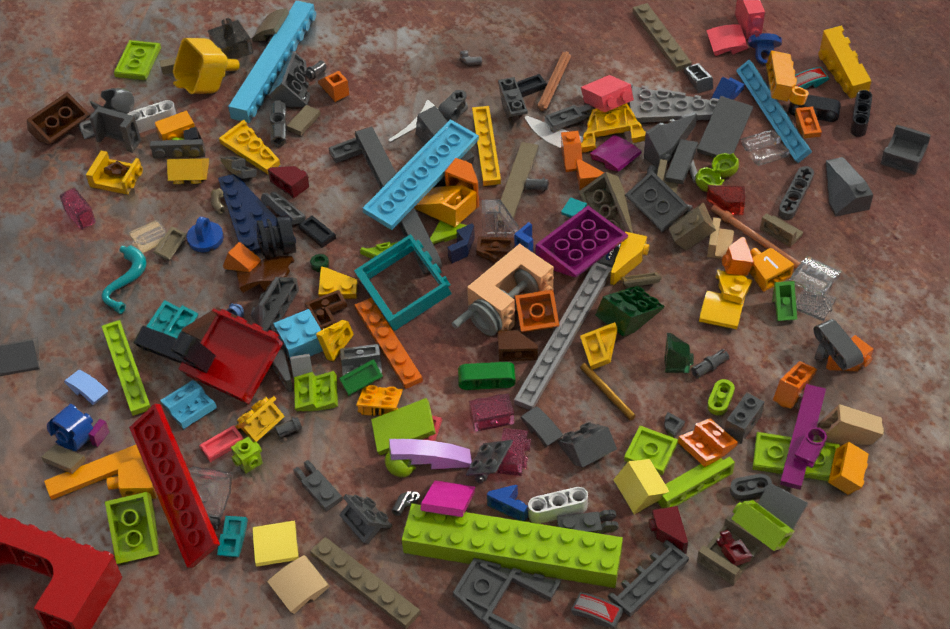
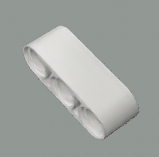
(148, 115)
(565, 498)

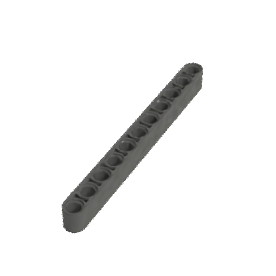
(383, 173)

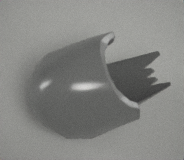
(117, 100)

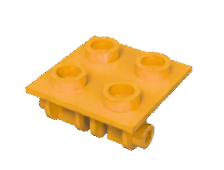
(378, 397)

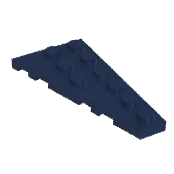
(245, 211)

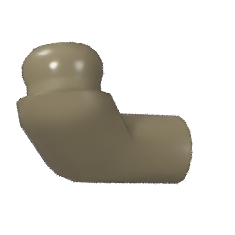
(215, 201)

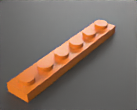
(388, 343)

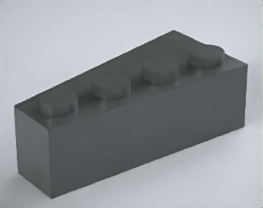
(429, 123)

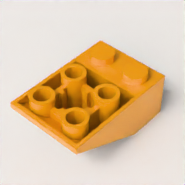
(448, 203)

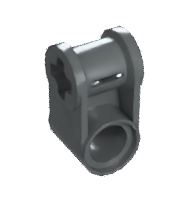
(454, 105)

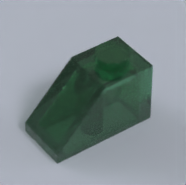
(677, 355)

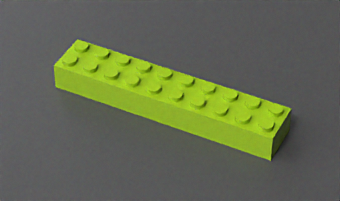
(515, 544)

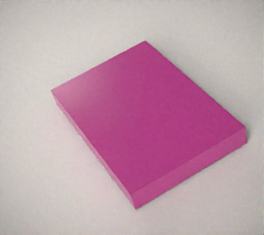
(448, 498)

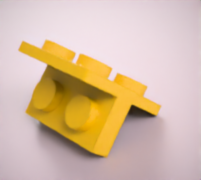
(260, 419)

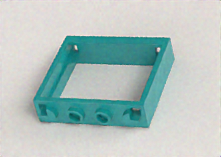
(388, 258)

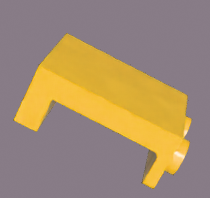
(118, 184)

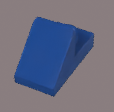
(728, 88)
(504, 502)

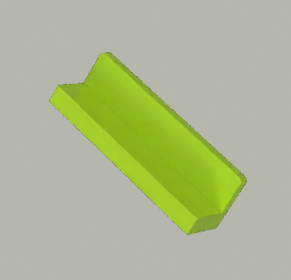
(696, 481)

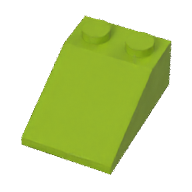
(132, 527)

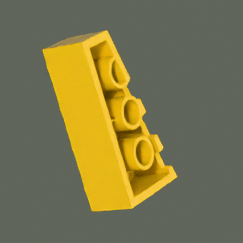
(843, 62)

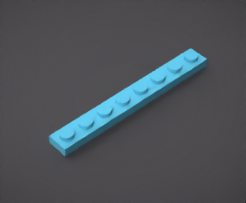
(774, 111)

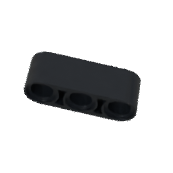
(825, 108)
(861, 113)

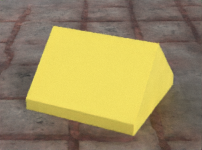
(640, 484)

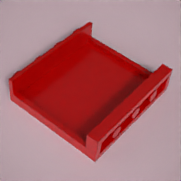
(241, 358)

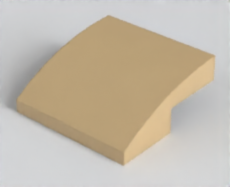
(298, 583)

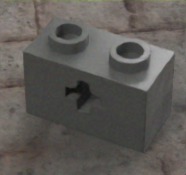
(744, 417)

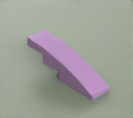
(436, 453)

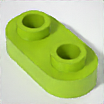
(720, 398)

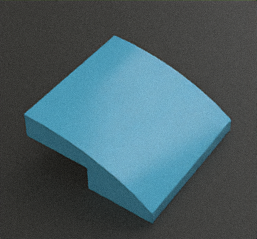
(188, 404)

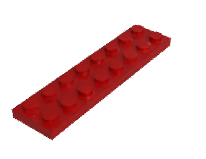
(174, 486)

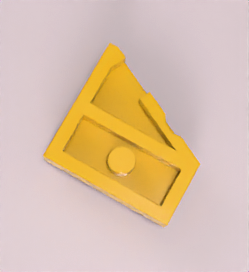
(733, 286)
(334, 338)
(600, 345)

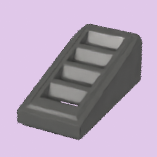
(701, 79)
(281, 369)

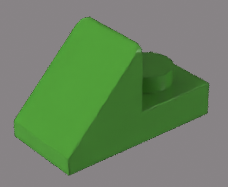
(785, 300)

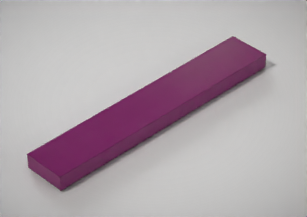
(807, 418)

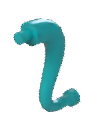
(138, 266)

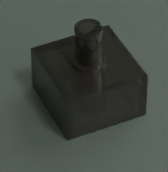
(231, 39)

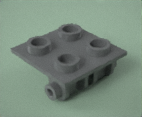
(488, 459)

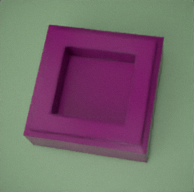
(98, 433)

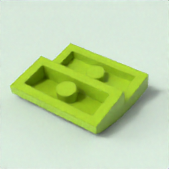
(315, 392)

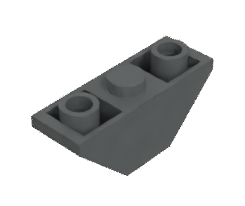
(511, 97)

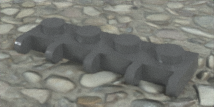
(649, 580)

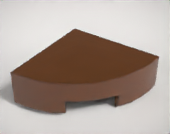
(116, 169)

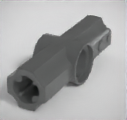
(278, 123)

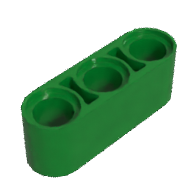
(486, 376)

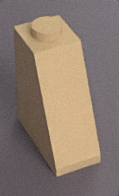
(851, 426)

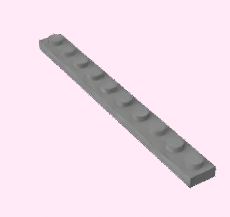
(562, 336)

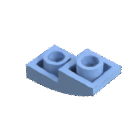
(87, 386)

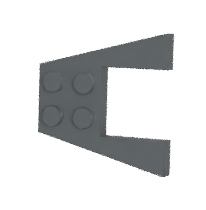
(486, 584)

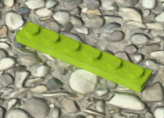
(126, 368)

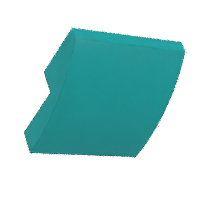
(171, 319)

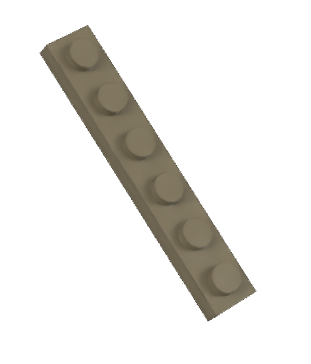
(661, 37)
(365, 583)

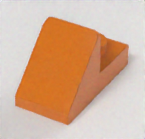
(807, 122)

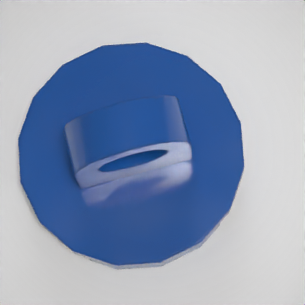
(764, 43)
(204, 235)

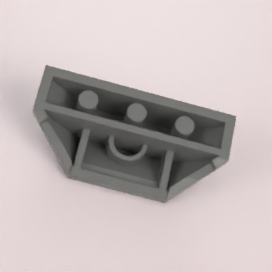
(274, 302)

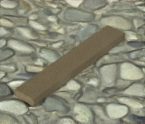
(517, 178)

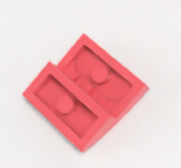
(727, 38)

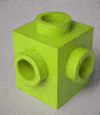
(246, 454)

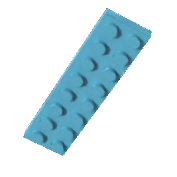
(420, 174)

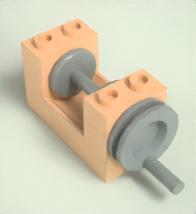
(492, 294)

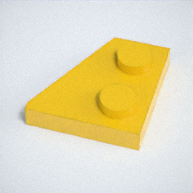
(332, 281)

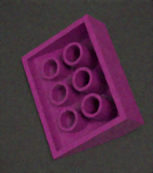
(579, 242)

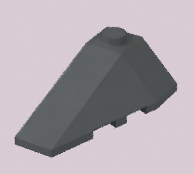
(291, 83)
(664, 138)
(846, 188)

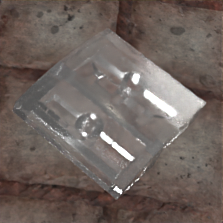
(765, 147)
(815, 276)

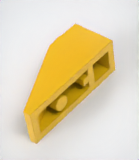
(629, 256)

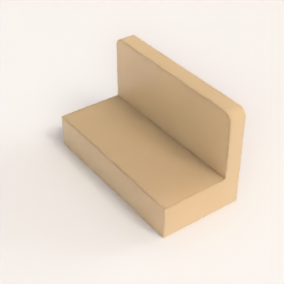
(719, 240)

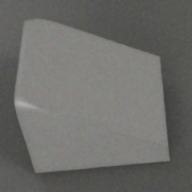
(86, 129)
(301, 364)

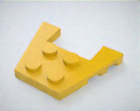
(611, 122)

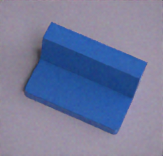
(524, 237)

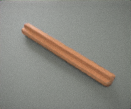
(554, 81)

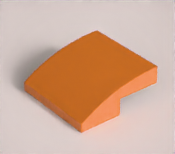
(707, 442)

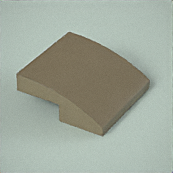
(270, 24)

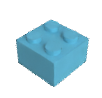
(299, 334)

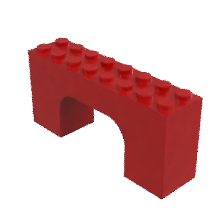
(79, 573)

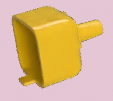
(201, 66)

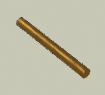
(608, 392)

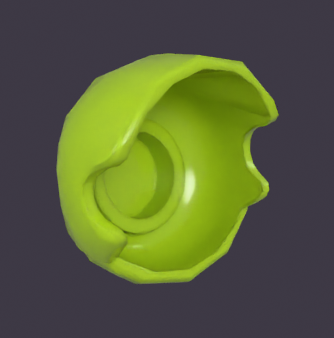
(725, 164)
(707, 176)
(399, 468)

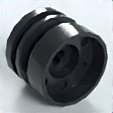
(276, 236)

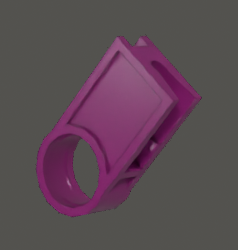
(809, 450)

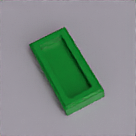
(361, 377)

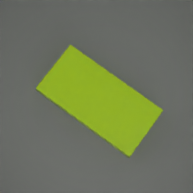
(772, 451)

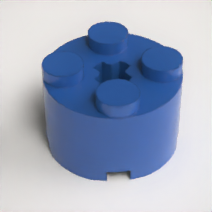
(70, 428)

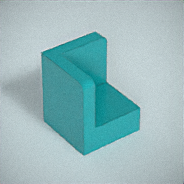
(573, 207)

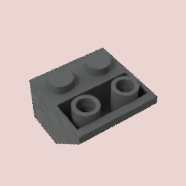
(587, 444)

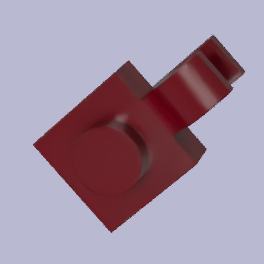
(733, 550)

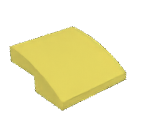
(275, 543)

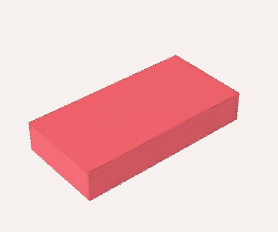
(221, 443)

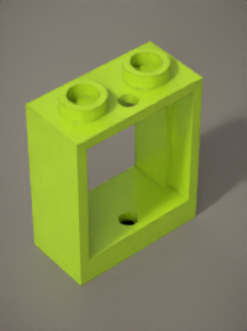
(762, 524)

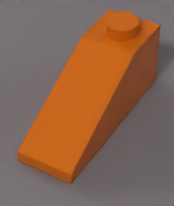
(793, 384)

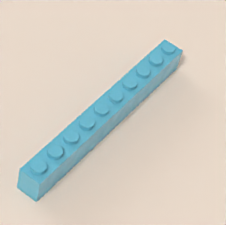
(272, 60)

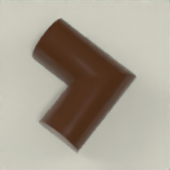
(324, 307)

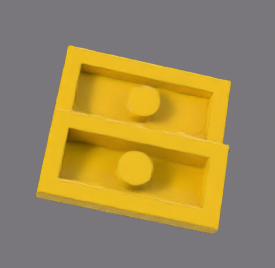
(720, 311)

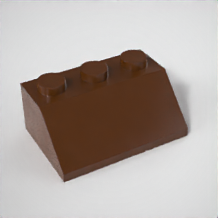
(56, 119)

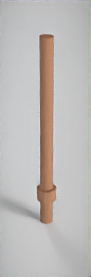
(728, 217)

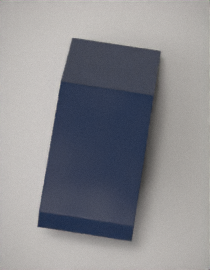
(461, 249)

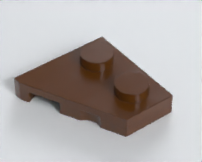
(494, 247)

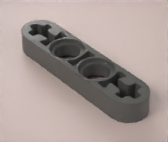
(795, 192)

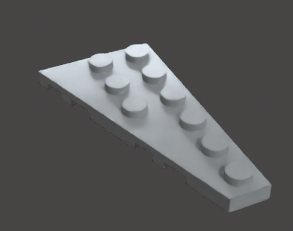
(665, 105)

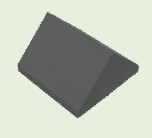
(19, 356)

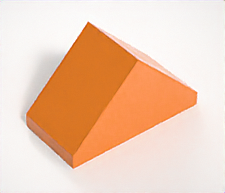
(586, 173)
(241, 259)

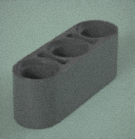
(838, 344)

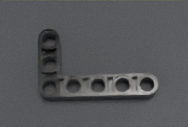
(179, 349)

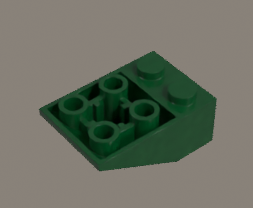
(628, 309)

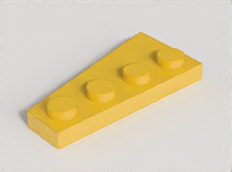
(248, 146)

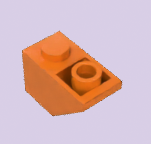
(335, 85)

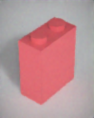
(750, 16)
(607, 93)

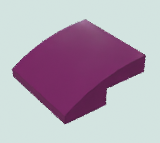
(615, 153)

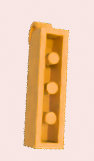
(783, 80)

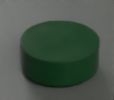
(319, 261)

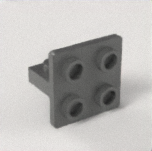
(364, 517)

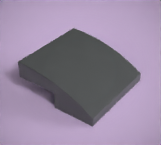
(357, 356)
(783, 505)

